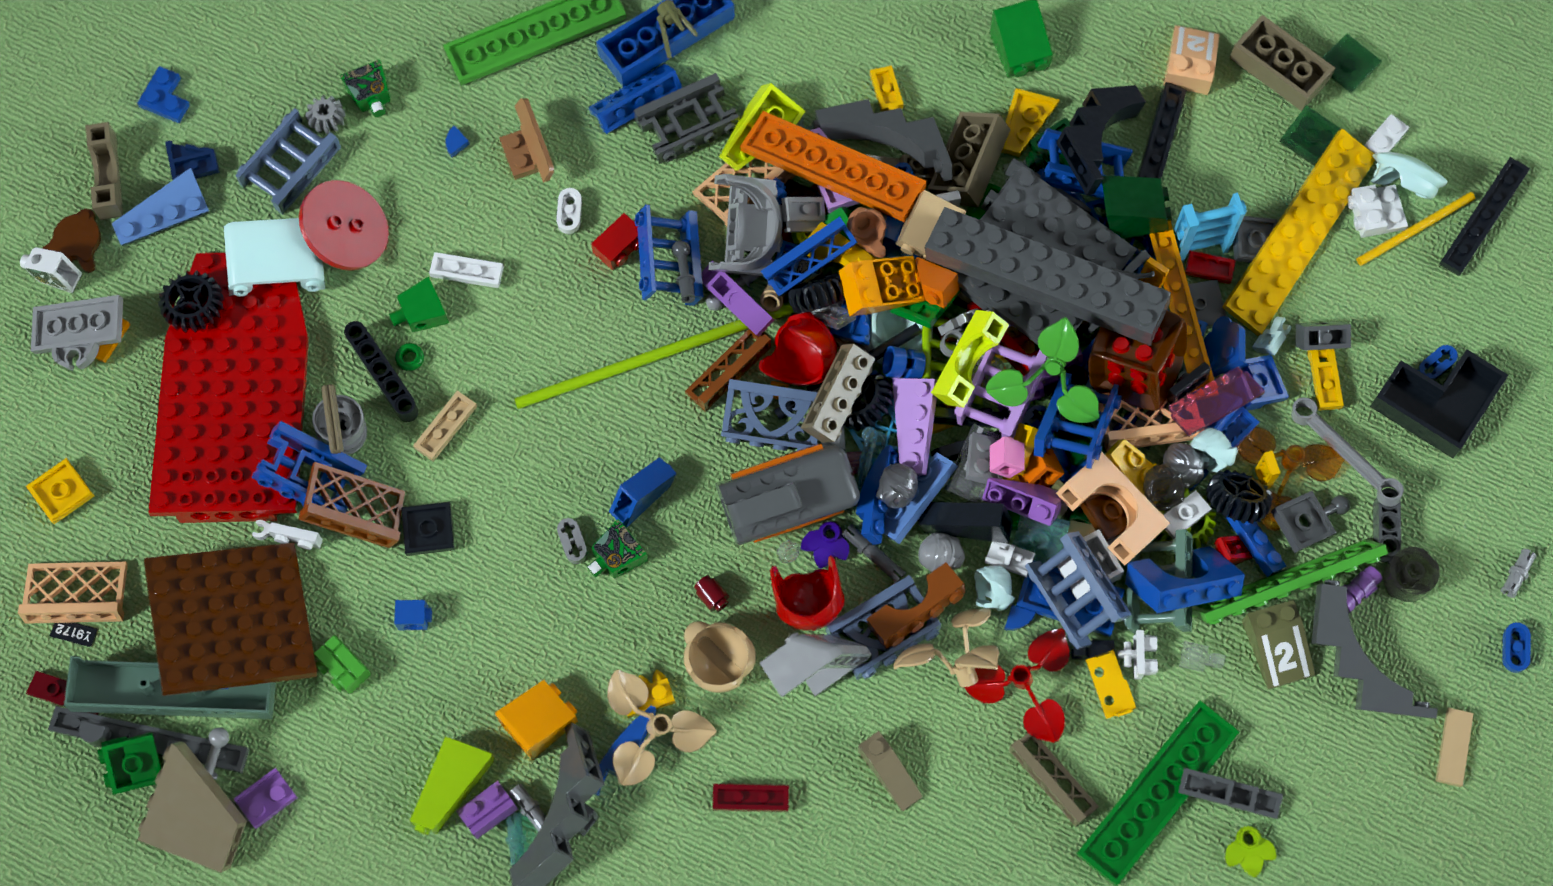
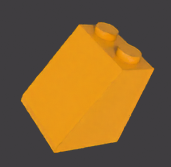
(537, 718)

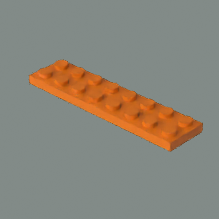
(833, 166)

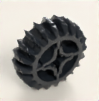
(816, 293)
(186, 313)
(877, 399)
(1239, 496)

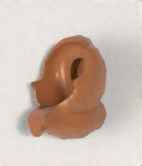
(868, 230)

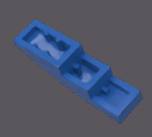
(1236, 430)
(635, 732)

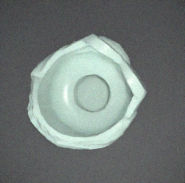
(1217, 447)
(995, 584)

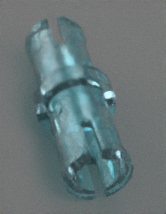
(515, 837)

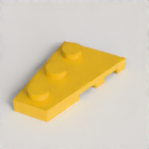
(1130, 462)

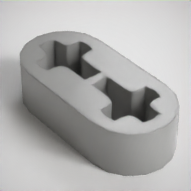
(566, 542)

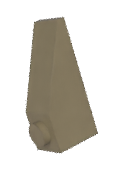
(889, 770)

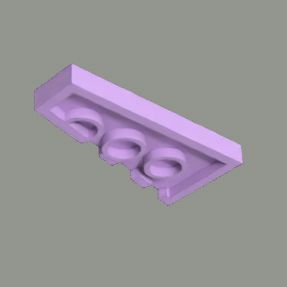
(914, 420)

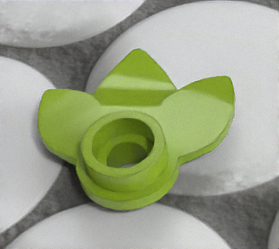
(1249, 855)

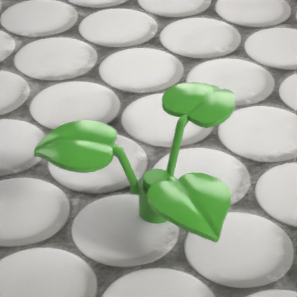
(1061, 346)

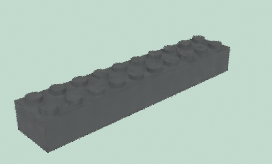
(1047, 276)

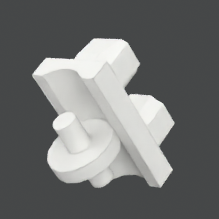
(1009, 557)
(1141, 665)

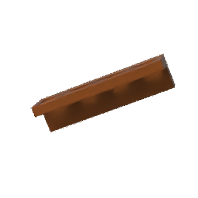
(734, 371)

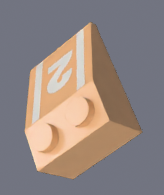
(1192, 59)

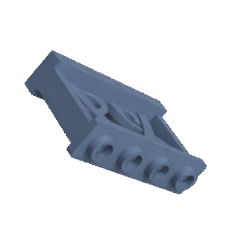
(748, 393)
(892, 595)

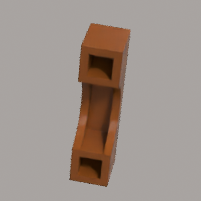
(893, 625)

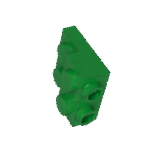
(129, 762)

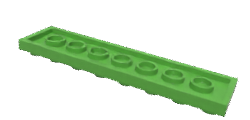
(528, 35)
(1296, 577)

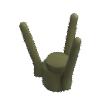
(670, 14)

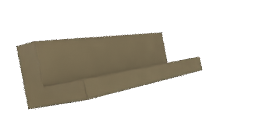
(1048, 781)

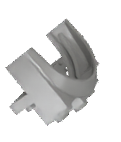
(750, 227)

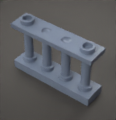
(297, 180)
(1099, 583)

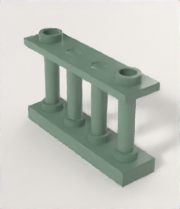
(1181, 568)

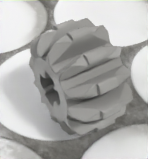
(320, 121)

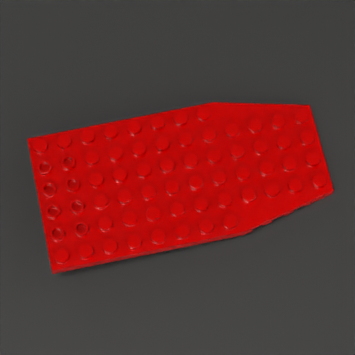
(224, 398)

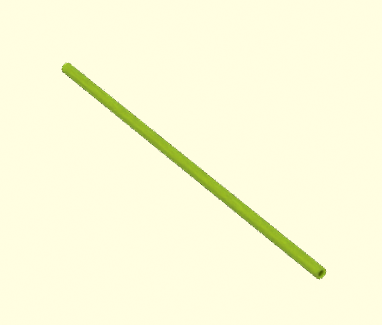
(640, 360)

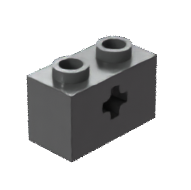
(1323, 335)

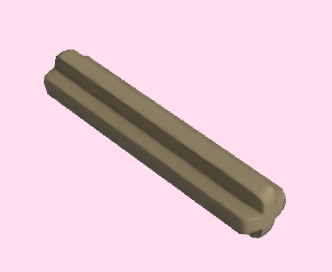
(332, 419)

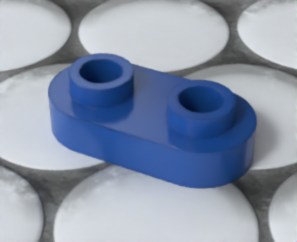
(1516, 648)

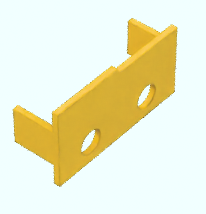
(1111, 684)

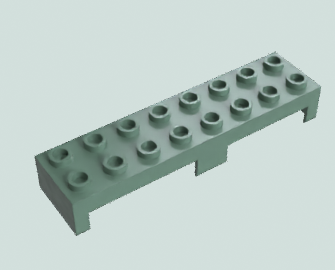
(137, 690)

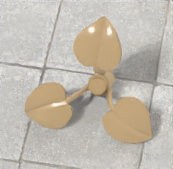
(965, 665)
(634, 763)

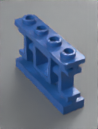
(309, 451)

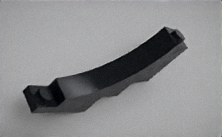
(1082, 139)

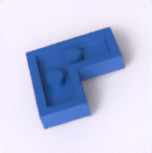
(159, 98)

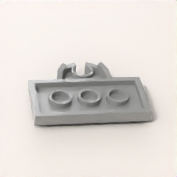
(77, 329)

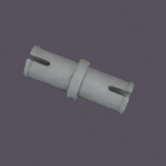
(1518, 573)
(528, 806)

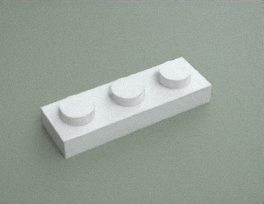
(466, 270)

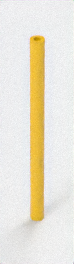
(1416, 228)

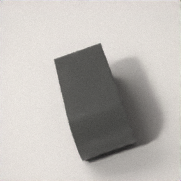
(1392, 515)

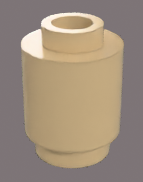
(770, 300)

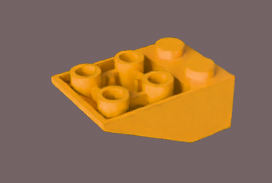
(880, 285)

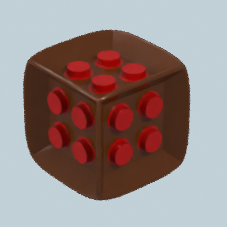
(1139, 369)

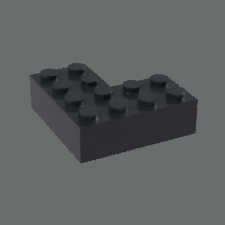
(1438, 412)

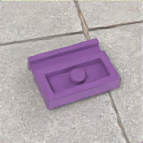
(265, 798)
(487, 810)

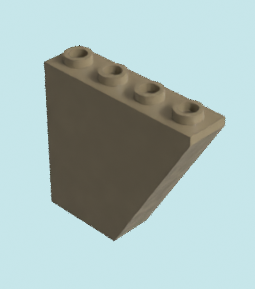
(191, 813)

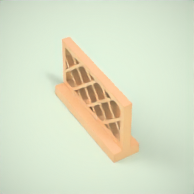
(726, 169)
(1148, 435)
(68, 610)

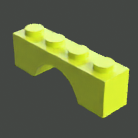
(980, 335)

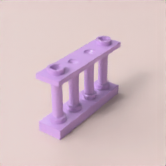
(1006, 426)

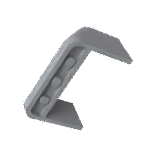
(812, 659)

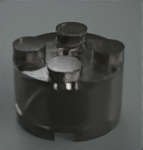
(1401, 583)

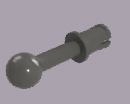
(685, 281)

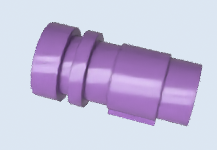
(1362, 586)

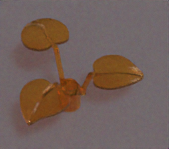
(1320, 462)

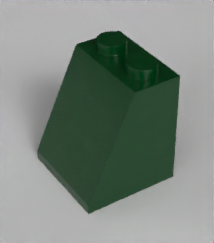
(1136, 205)

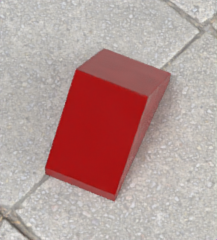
(1232, 549)

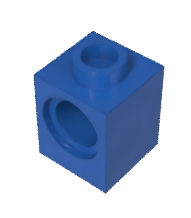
(412, 615)

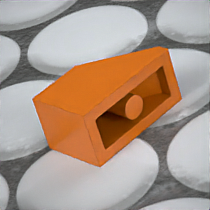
(937, 282)

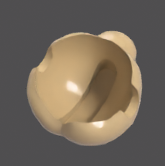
(717, 655)

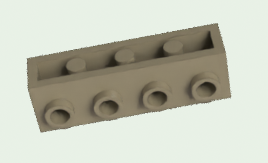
(838, 393)

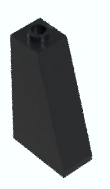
(968, 520)

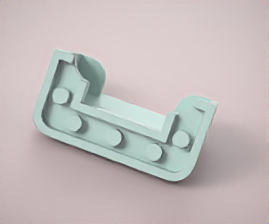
(269, 254)

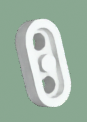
(569, 212)

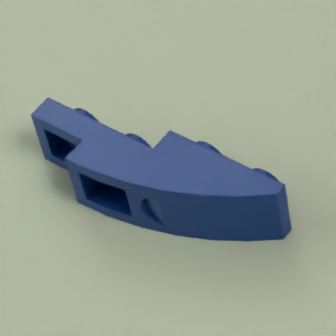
(869, 507)

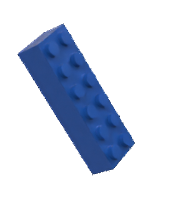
(639, 42)

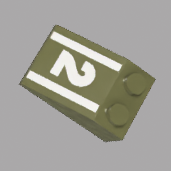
(1279, 644)

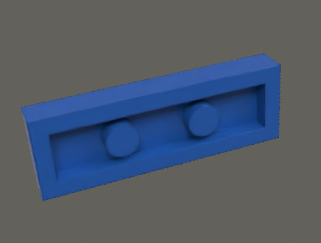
(1259, 546)

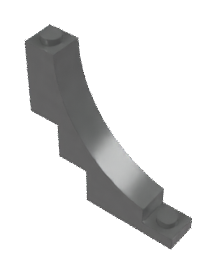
(916, 138)
(1374, 689)
(576, 784)

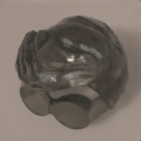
(1164, 486)

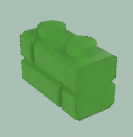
(341, 664)

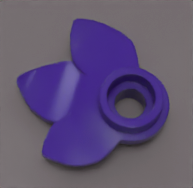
(823, 547)

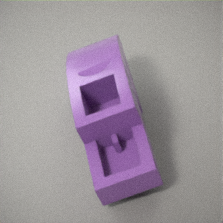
(737, 300)

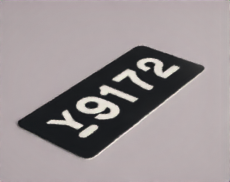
(74, 633)

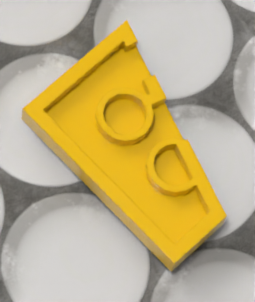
(1025, 119)

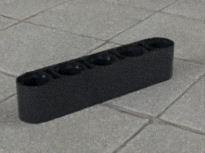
(378, 361)

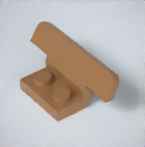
(526, 148)

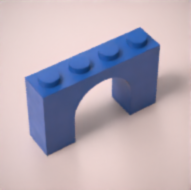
(1214, 581)

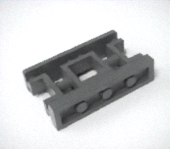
(680, 103)

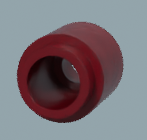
(711, 593)

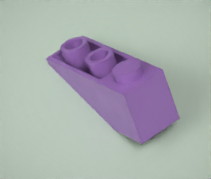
(1024, 499)

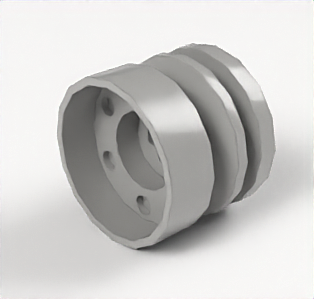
(350, 418)

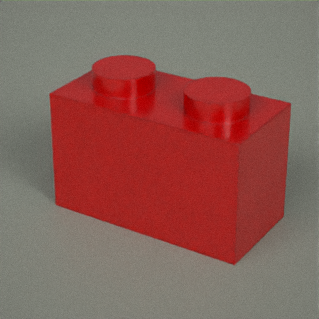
(616, 242)

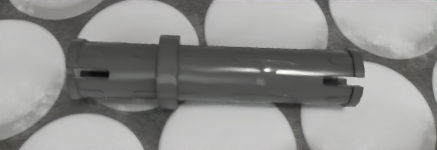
(874, 553)

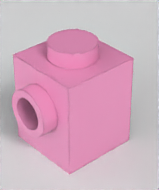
(1007, 457)

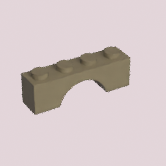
(104, 155)

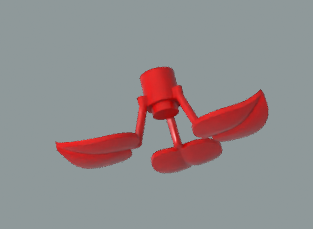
(1046, 719)

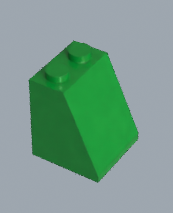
(1021, 38)

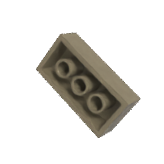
(1282, 62)
(974, 152)

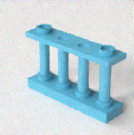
(1208, 228)

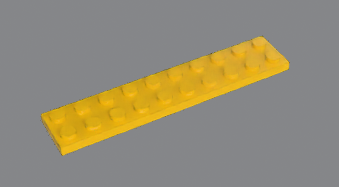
(1299, 232)

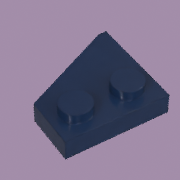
(201, 160)

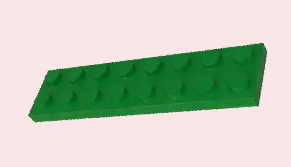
(1155, 795)

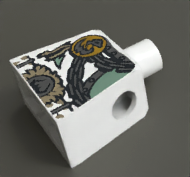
(43, 266)

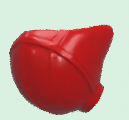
(802, 351)
(808, 599)

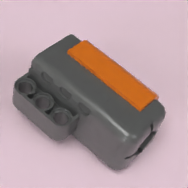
(787, 493)

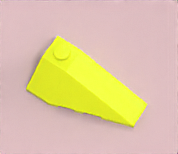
(766, 99)

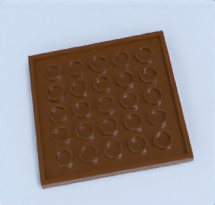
(229, 618)

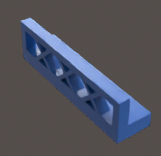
(620, 105)
(805, 248)

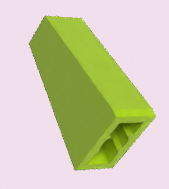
(448, 784)

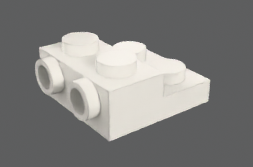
(1377, 210)

